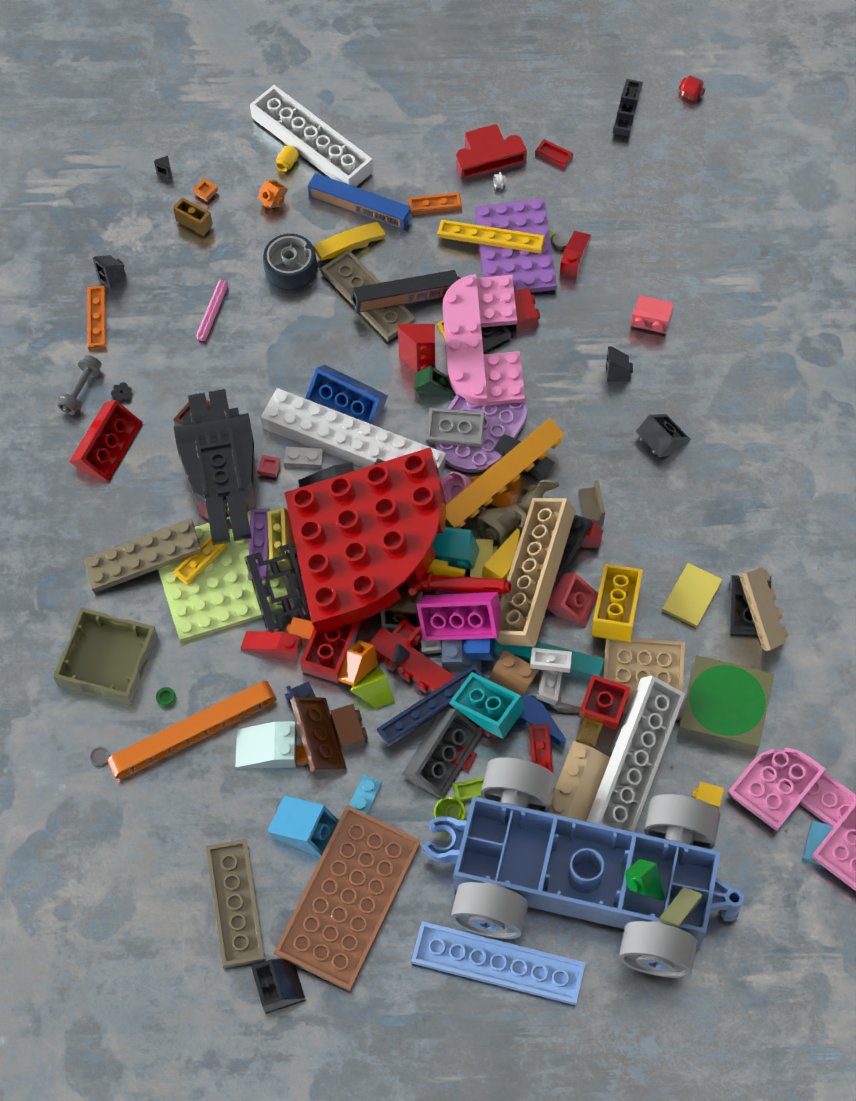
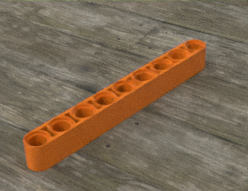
(191, 729)

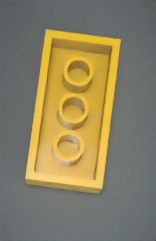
(617, 602)

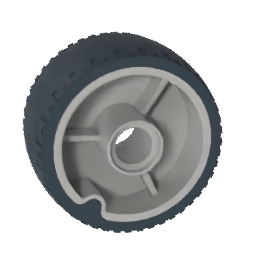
(290, 261)

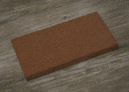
(318, 734)

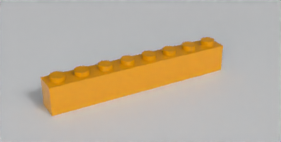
(501, 473)

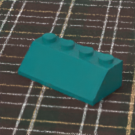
(456, 547)

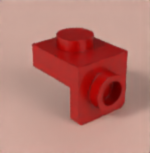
(408, 633)

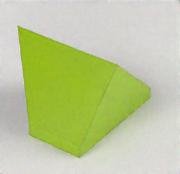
(374, 689)

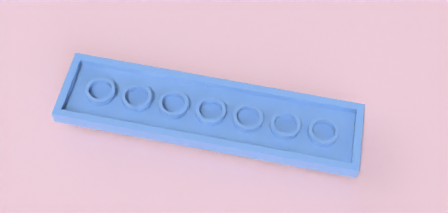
(498, 963)

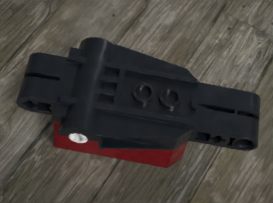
(219, 464)

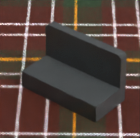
(608, 738)

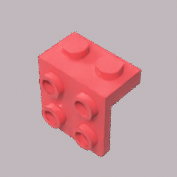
(652, 314)

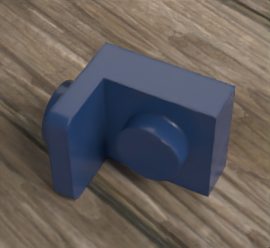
(302, 690)

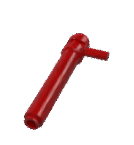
(458, 584)

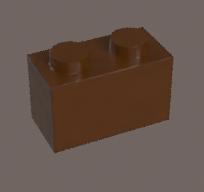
(348, 728)

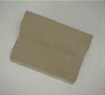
(592, 503)

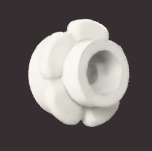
(499, 180)

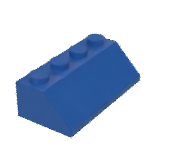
(345, 394)

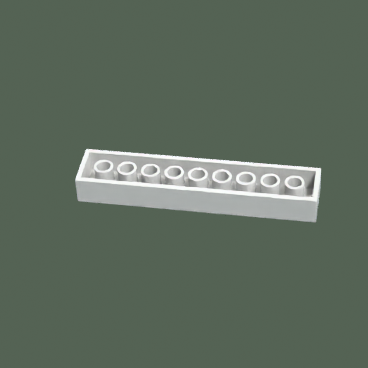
(337, 432)

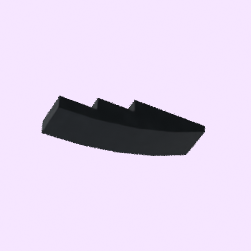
(627, 107)

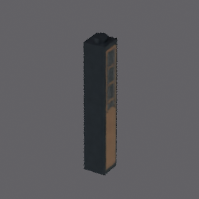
(402, 291)

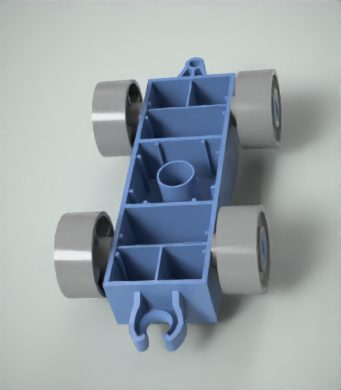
(522, 858)

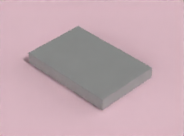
(455, 427)

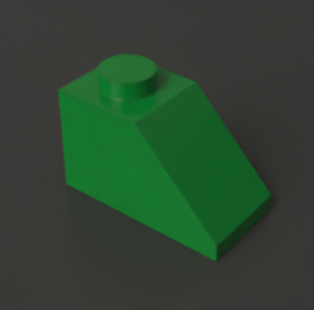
(645, 879)

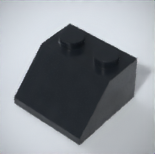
(662, 434)

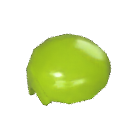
(451, 808)

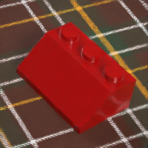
(417, 345)

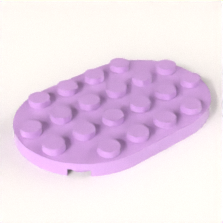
(498, 420)

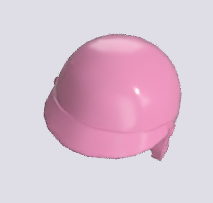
(454, 484)

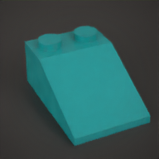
(488, 704)

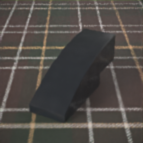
(541, 467)

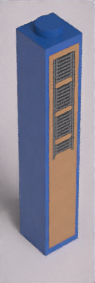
(359, 201)

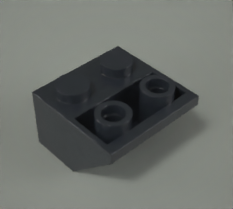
(277, 983)

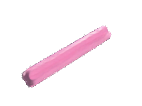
(212, 310)

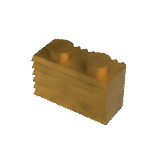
(192, 216)

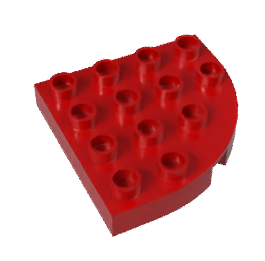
(366, 536)

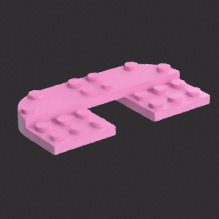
(474, 375)
(786, 778)

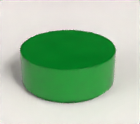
(166, 697)

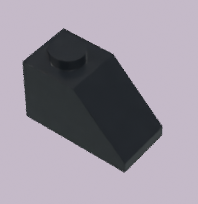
(109, 269)
(617, 365)

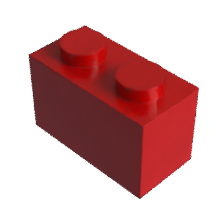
(525, 310)

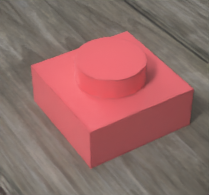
(269, 466)

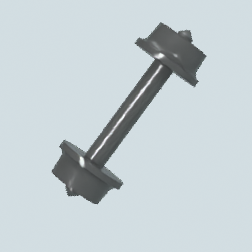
(70, 403)

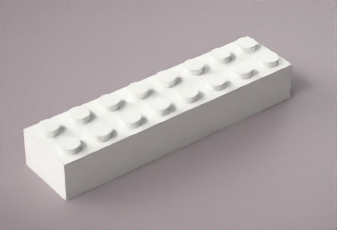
(311, 137)
(636, 755)

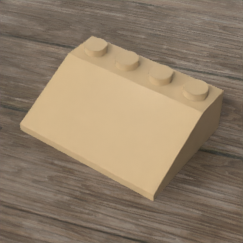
(762, 608)
(579, 782)

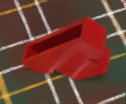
(489, 152)

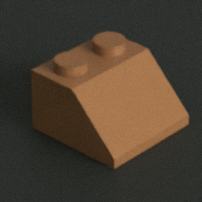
(514, 674)

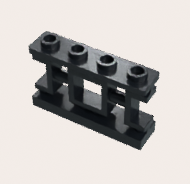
(265, 591)

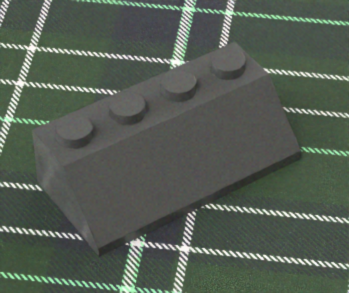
(431, 763)

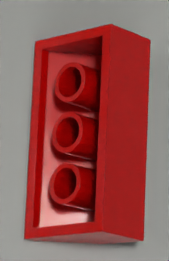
(106, 441)

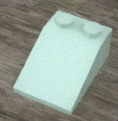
(267, 746)

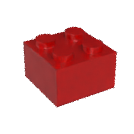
(604, 702)

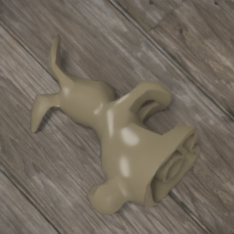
(501, 522)

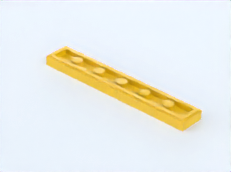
(491, 236)

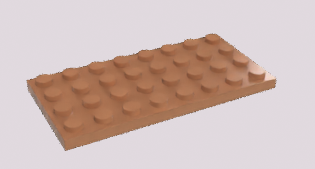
(347, 898)

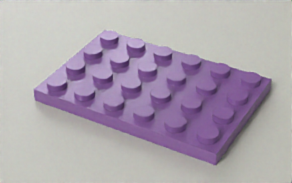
(527, 268)

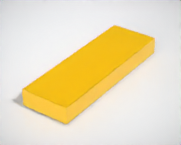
(194, 565)

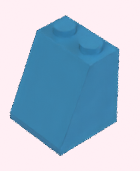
(303, 825)

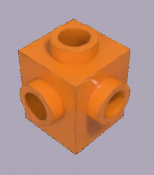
(272, 194)

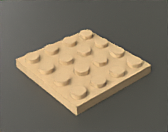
(644, 658)

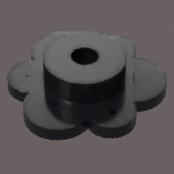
(121, 391)

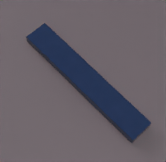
(424, 709)

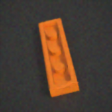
(96, 318)

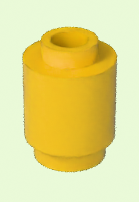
(286, 158)

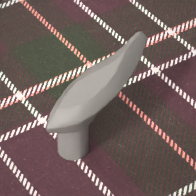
(565, 707)

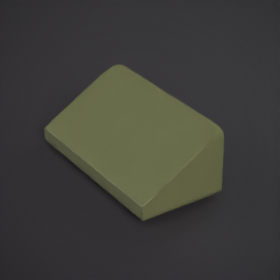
(681, 907)

